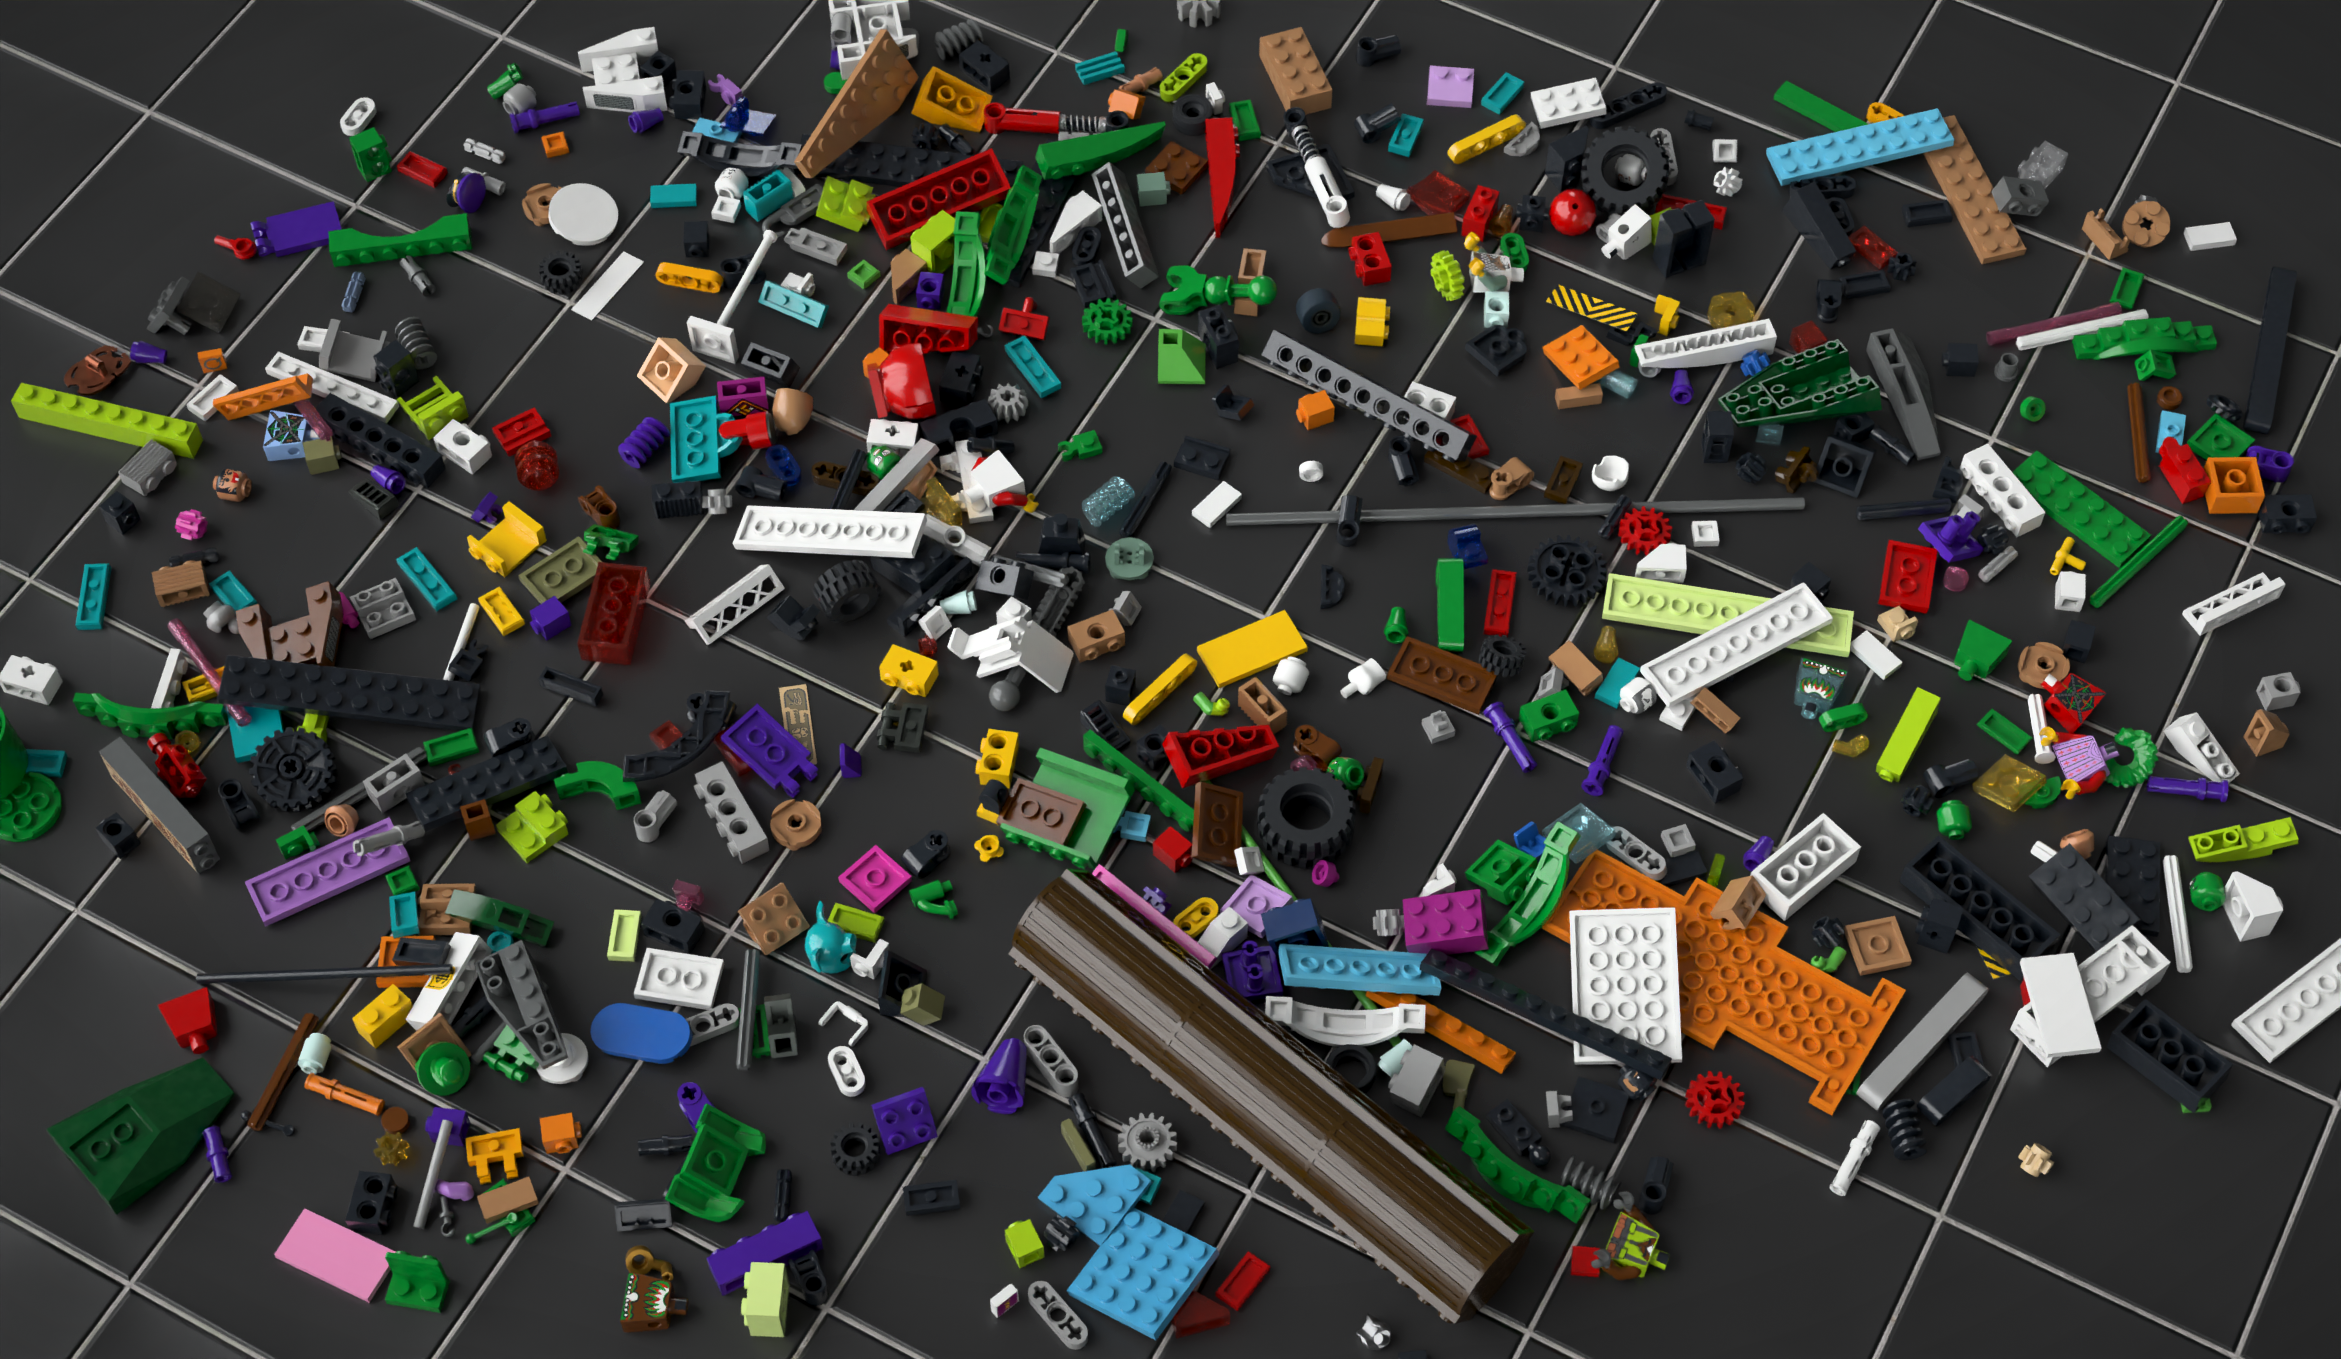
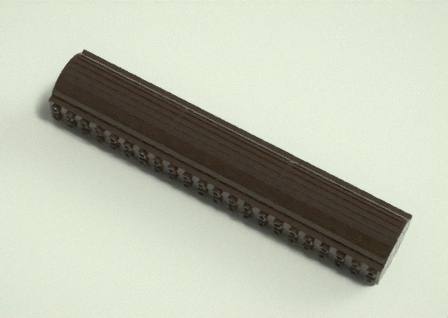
(1270, 1095)

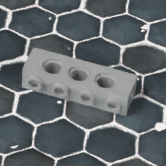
(718, 780)

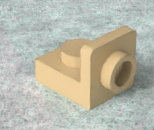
(1897, 624)

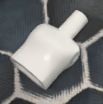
(1364, 678)

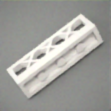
(731, 595)
(2231, 607)

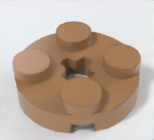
(533, 202)
(2158, 229)
(2034, 656)
(800, 836)

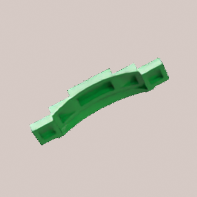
(1012, 225)
(969, 266)
(2141, 336)
(149, 721)
(1538, 898)
(1510, 1178)

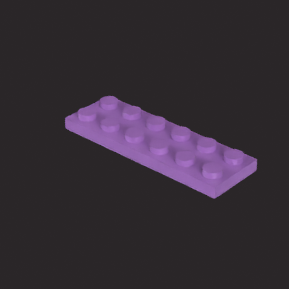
(322, 874)

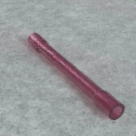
(2007, 334)
(184, 637)

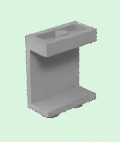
(350, 353)

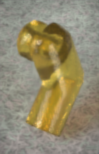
(1853, 747)

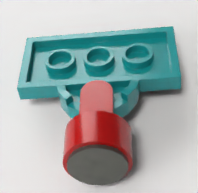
(704, 436)

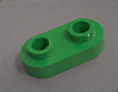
(1518, 253)

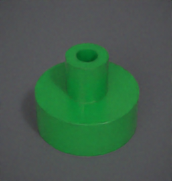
(2032, 408)

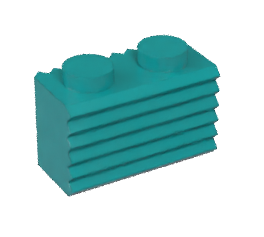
(768, 195)

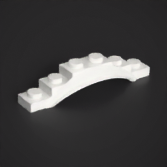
(1344, 1027)

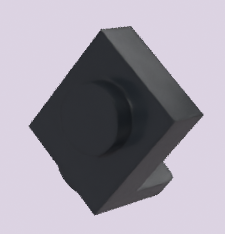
(1231, 405)

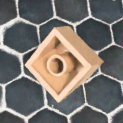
(670, 369)

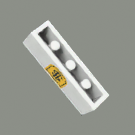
(447, 992)

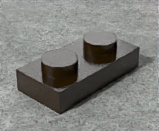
(1563, 480)
(1372, 776)

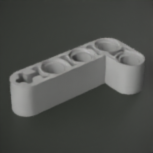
(843, 33)

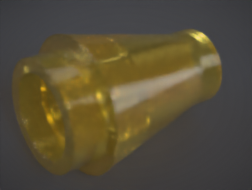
(1606, 646)

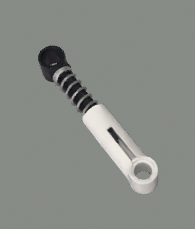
(1317, 168)

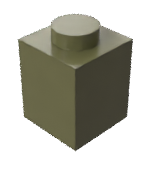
(321, 455)
(922, 1004)

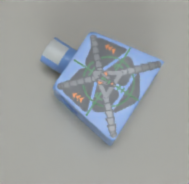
(286, 436)

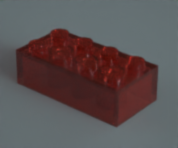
(614, 613)

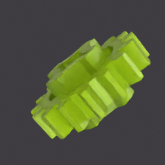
(1447, 275)

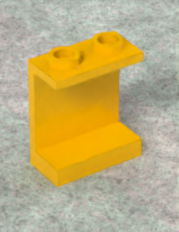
(509, 541)

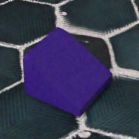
(849, 762)

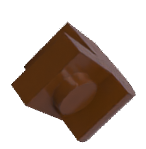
(477, 820)

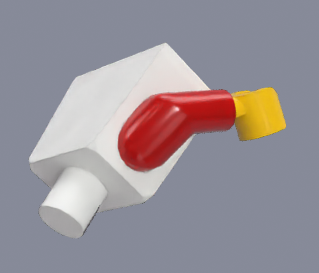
(998, 484)

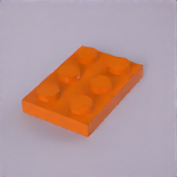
(1581, 357)

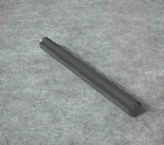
(350, 797)

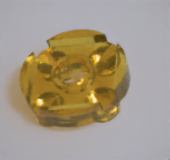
(1726, 302)

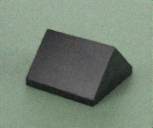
(895, 978)

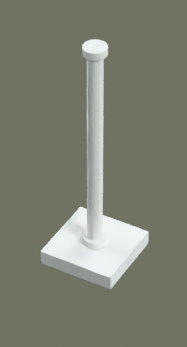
(717, 339)

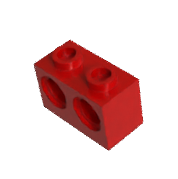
(1370, 259)

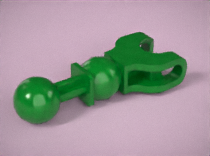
(1196, 290)

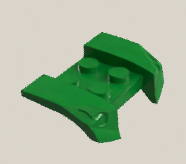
(714, 1166)

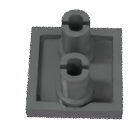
(164, 312)

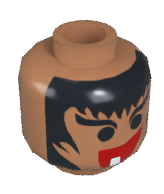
(232, 485)

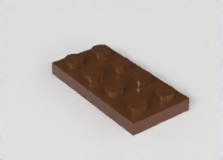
(1442, 675)

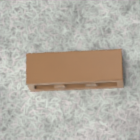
(1573, 397)
(1715, 710)

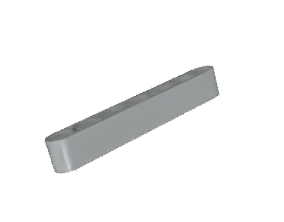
(1922, 1041)

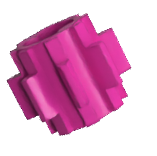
(191, 524)

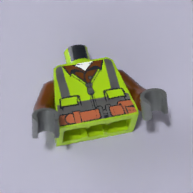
(1631, 1244)

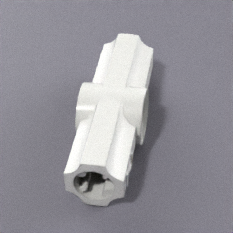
(968, 546)

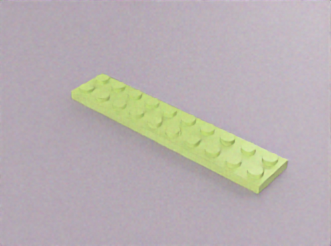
(1703, 609)

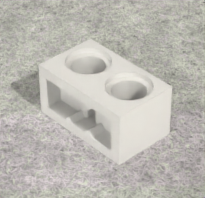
(1431, 399)

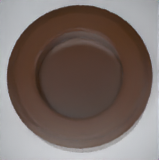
(2169, 398)
(395, 1120)

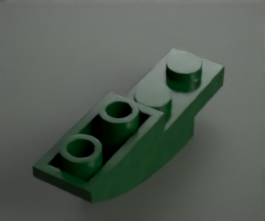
(499, 916)

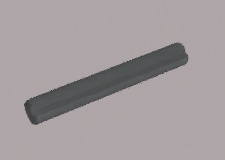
(1040, 574)

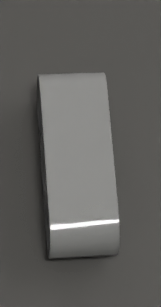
(1055, 1071)

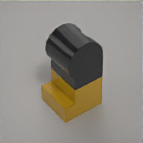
(992, 800)

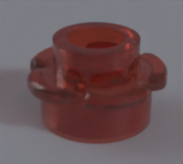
(927, 646)

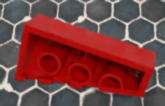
(931, 328)

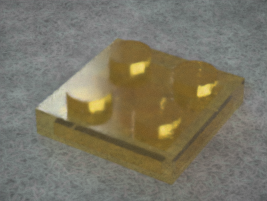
(2009, 783)

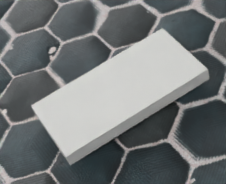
(2060, 1005)

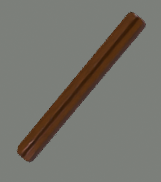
(2138, 430)
(282, 1072)

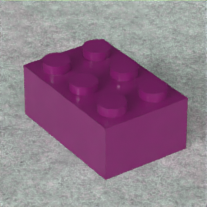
(1446, 923)

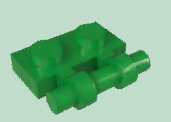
(510, 1046)

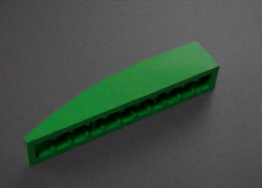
(1095, 150)

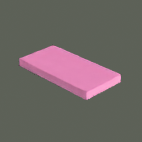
(335, 1255)

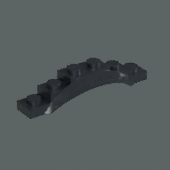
(751, 159)

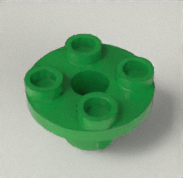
(443, 1068)

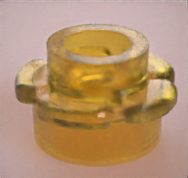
(188, 737)

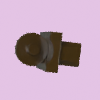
(1800, 469)

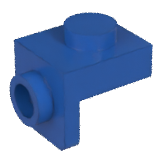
(1530, 841)

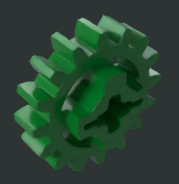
(1107, 321)

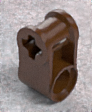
(600, 508)
(1317, 746)

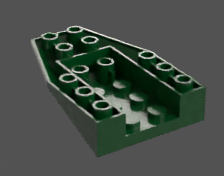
(1803, 389)
(142, 1131)

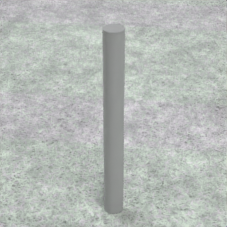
(433, 1174)

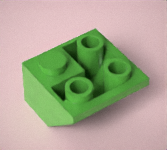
(1180, 358)

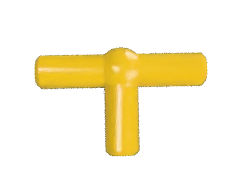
(2062, 556)

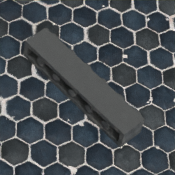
(1125, 225)

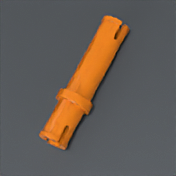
(335, 1090)

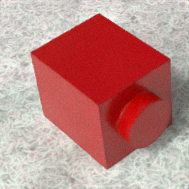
(1173, 849)

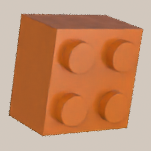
(2233, 485)

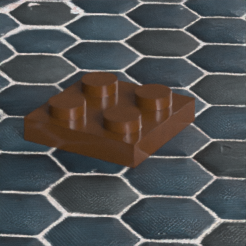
(1179, 166)

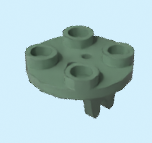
(1140, 558)

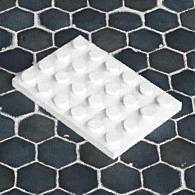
(1627, 977)

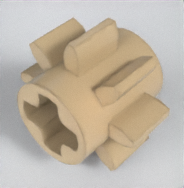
(2036, 1159)

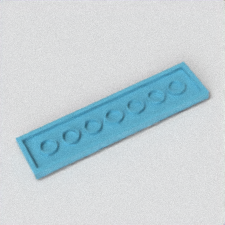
(1860, 146)

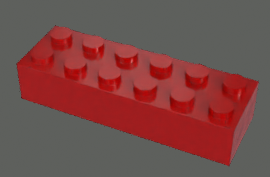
(960, 188)

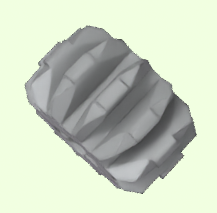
(1008, 402)

